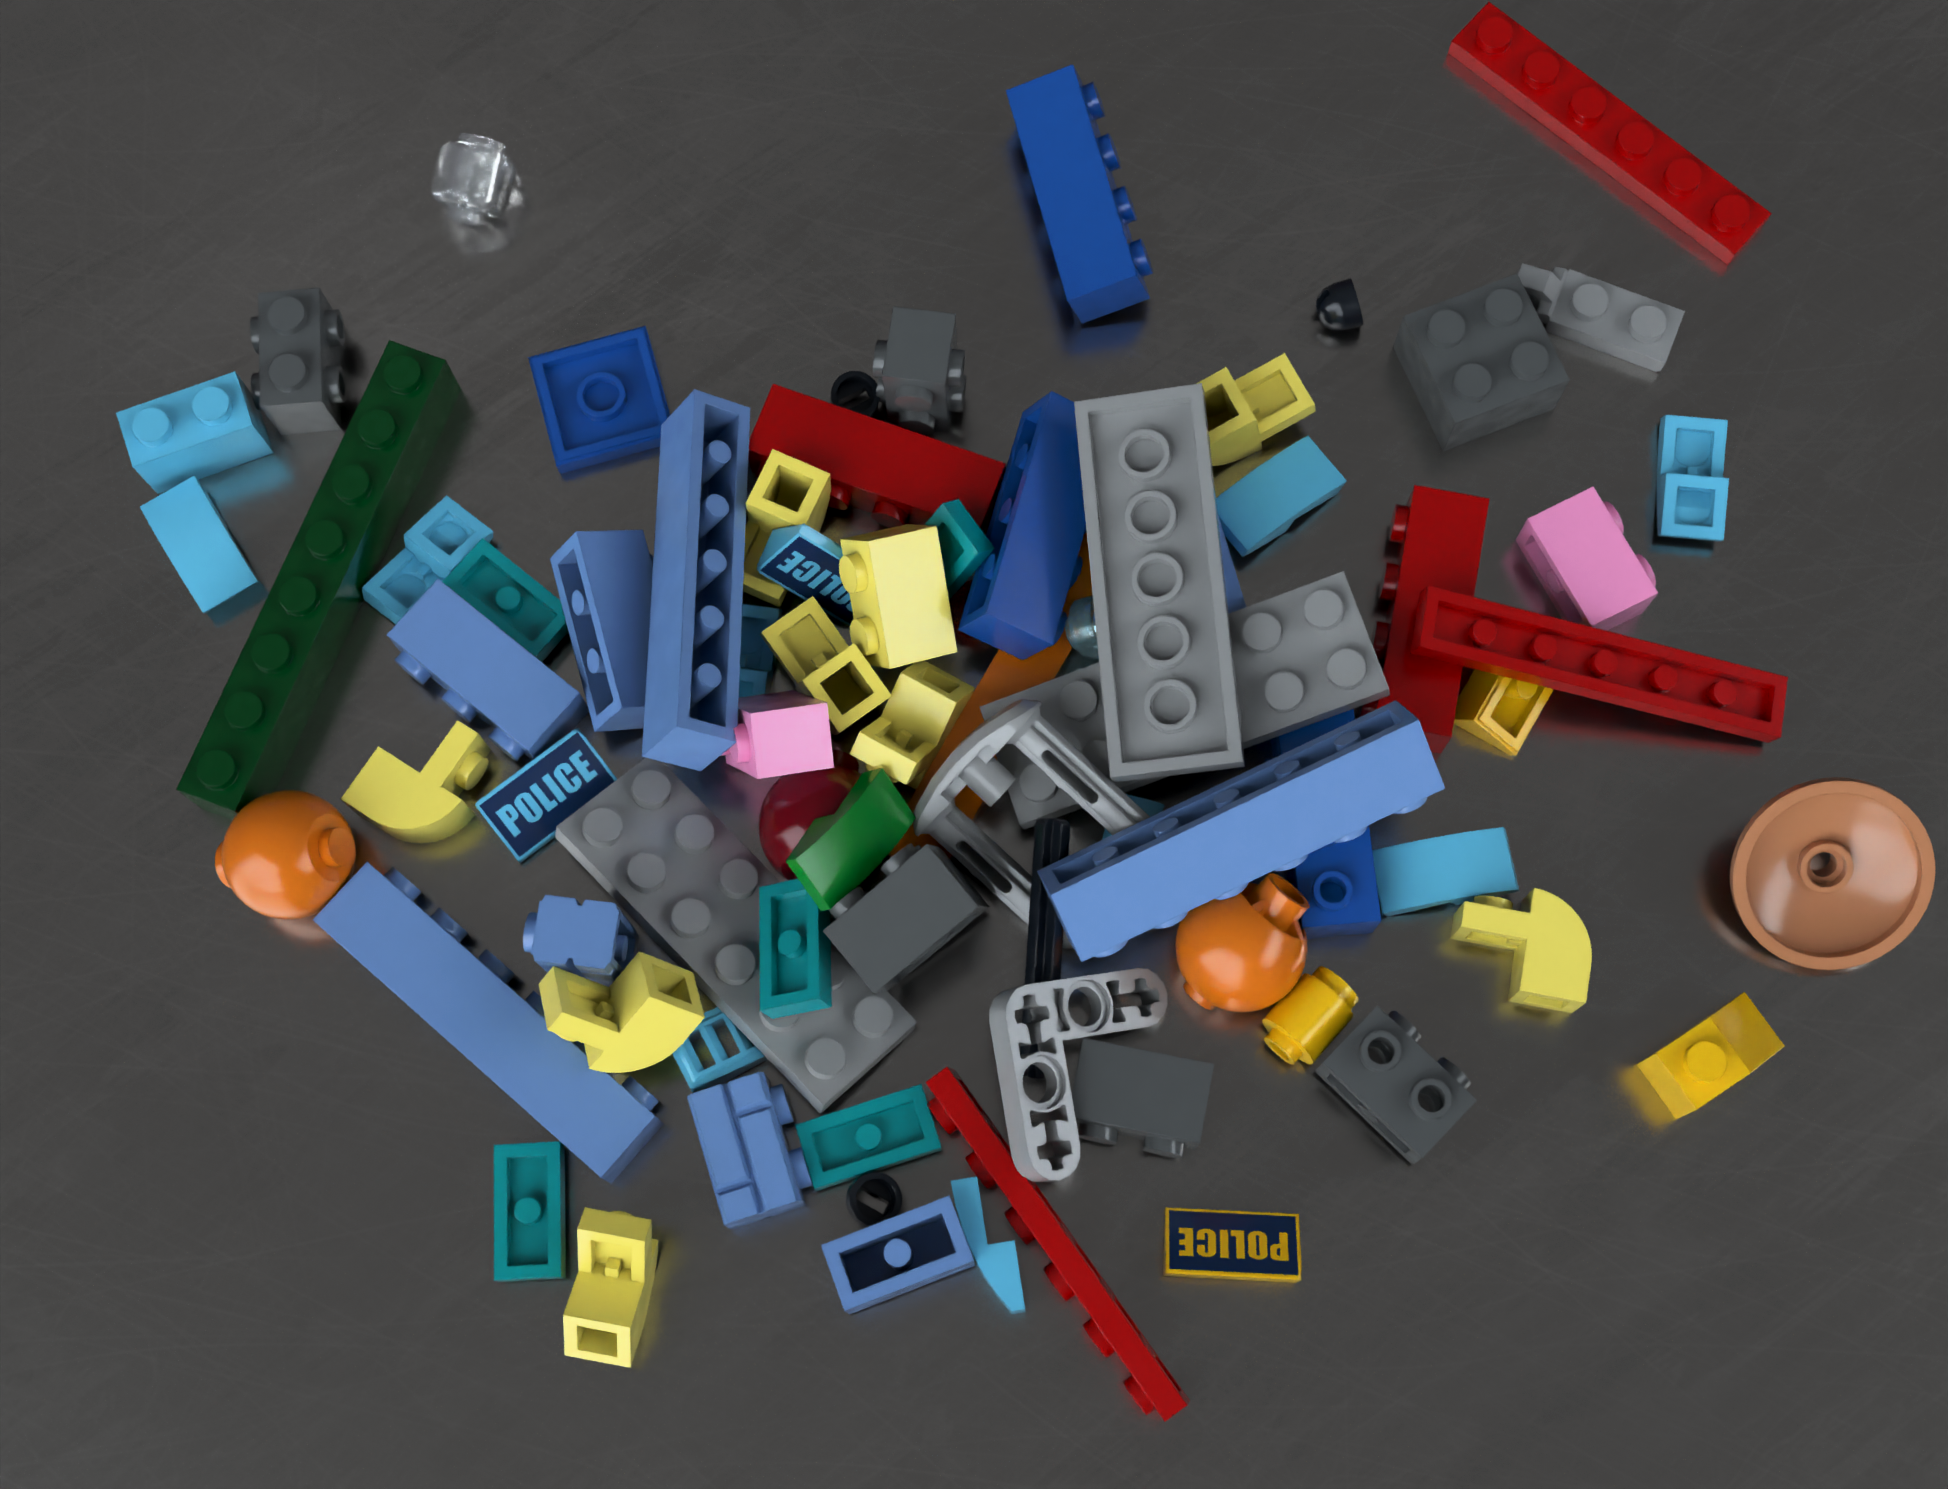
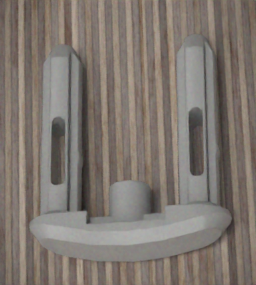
(976, 767)

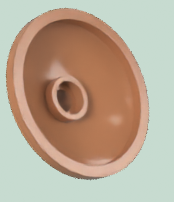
(1854, 905)

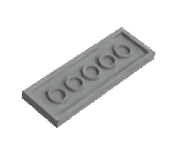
(1158, 584)
(1293, 666)
(700, 903)

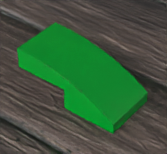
(851, 843)

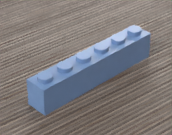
(697, 583)
(1242, 830)
(488, 1020)

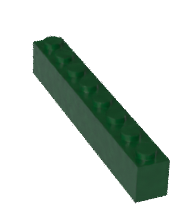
(322, 582)

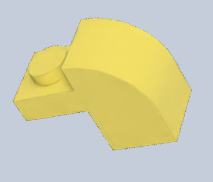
(1252, 408)
(783, 496)
(825, 664)
(913, 723)
(423, 803)
(1547, 941)
(632, 1021)
(611, 1287)

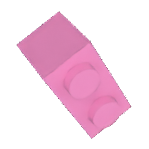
(1587, 562)
(781, 735)

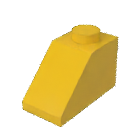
(1711, 1056)

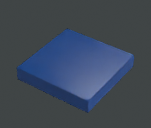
(601, 399)

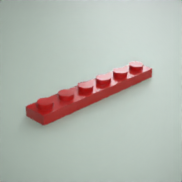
(1609, 133)
(1599, 664)
(1070, 1268)

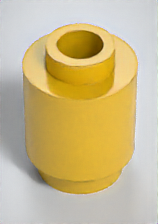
(1309, 1016)

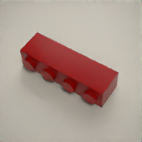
(875, 463)
(1438, 547)

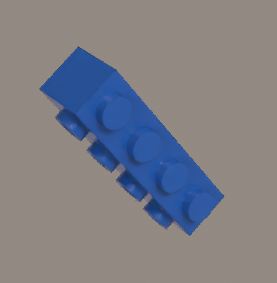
(1078, 193)
(1035, 535)
(1339, 876)

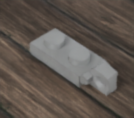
(1602, 315)

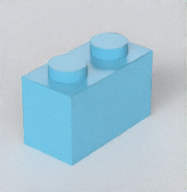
(194, 432)

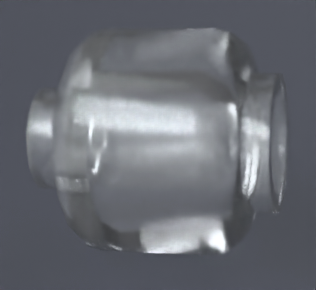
(473, 179)

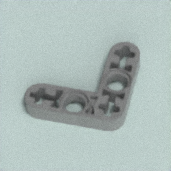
(1049, 1028)

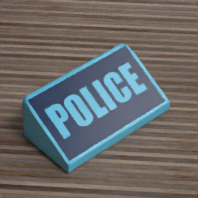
(808, 567)
(545, 794)

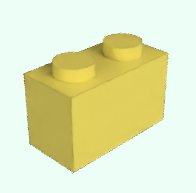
(898, 595)

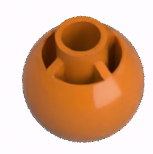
(287, 854)
(1245, 947)

